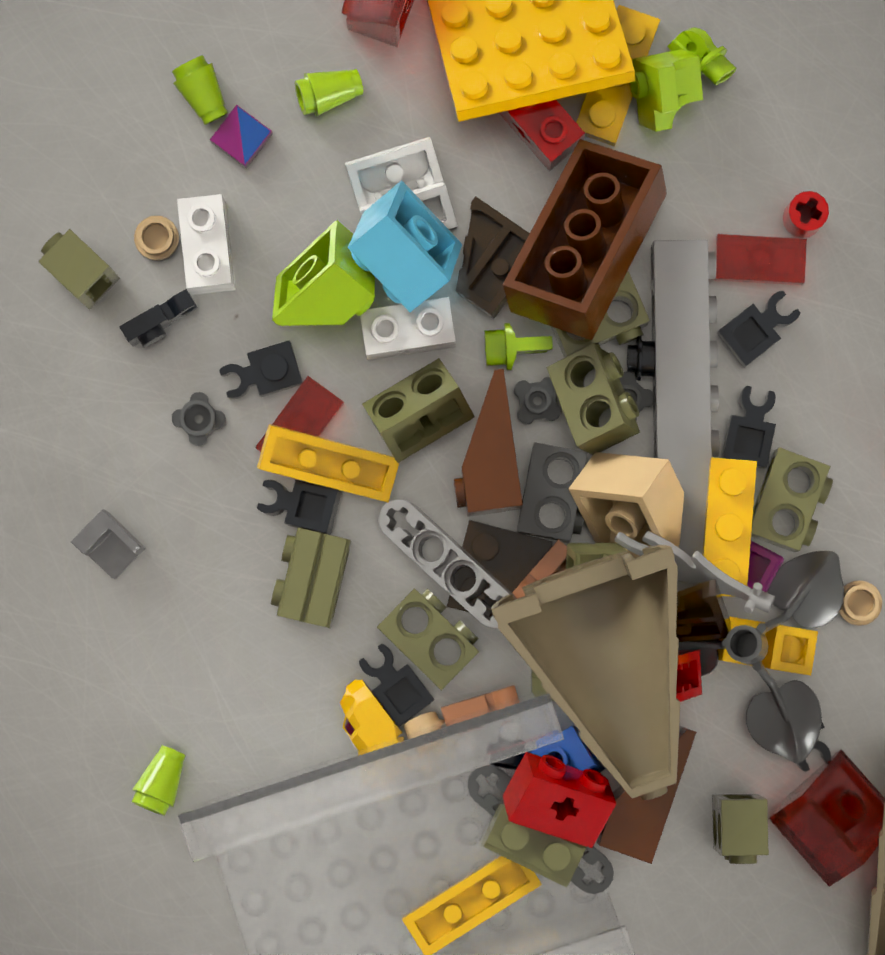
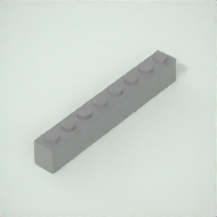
(683, 374)

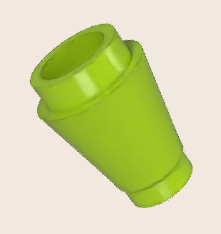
(200, 88)
(326, 90)
(160, 781)

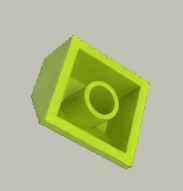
(323, 283)

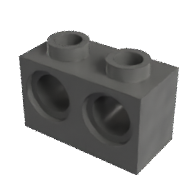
(542, 490)

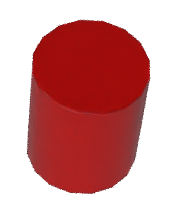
(805, 214)

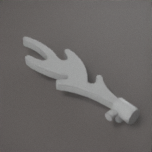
(700, 570)

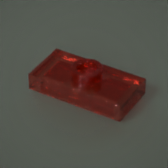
(760, 259)
(308, 410)

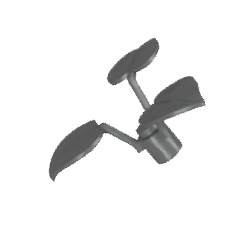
(788, 716)

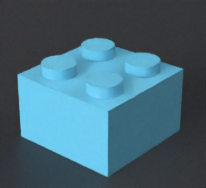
(405, 247)

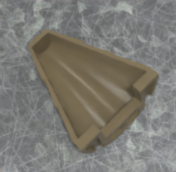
(609, 659)

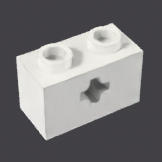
(206, 244)
(397, 332)

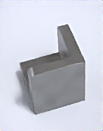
(108, 544)

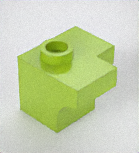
(664, 85)

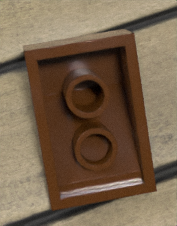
(490, 465)
(638, 823)

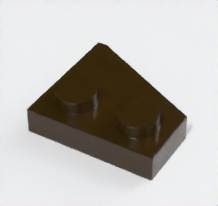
(488, 257)
(501, 552)
(701, 613)

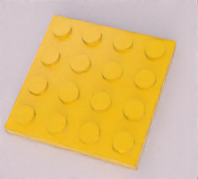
(527, 51)

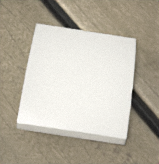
(414, 165)

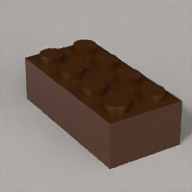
(585, 239)

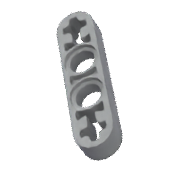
(445, 567)

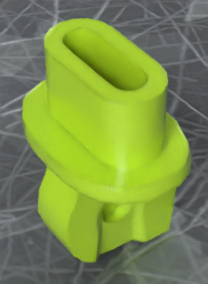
(712, 59)
(503, 346)

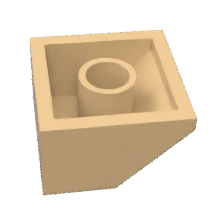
(629, 497)

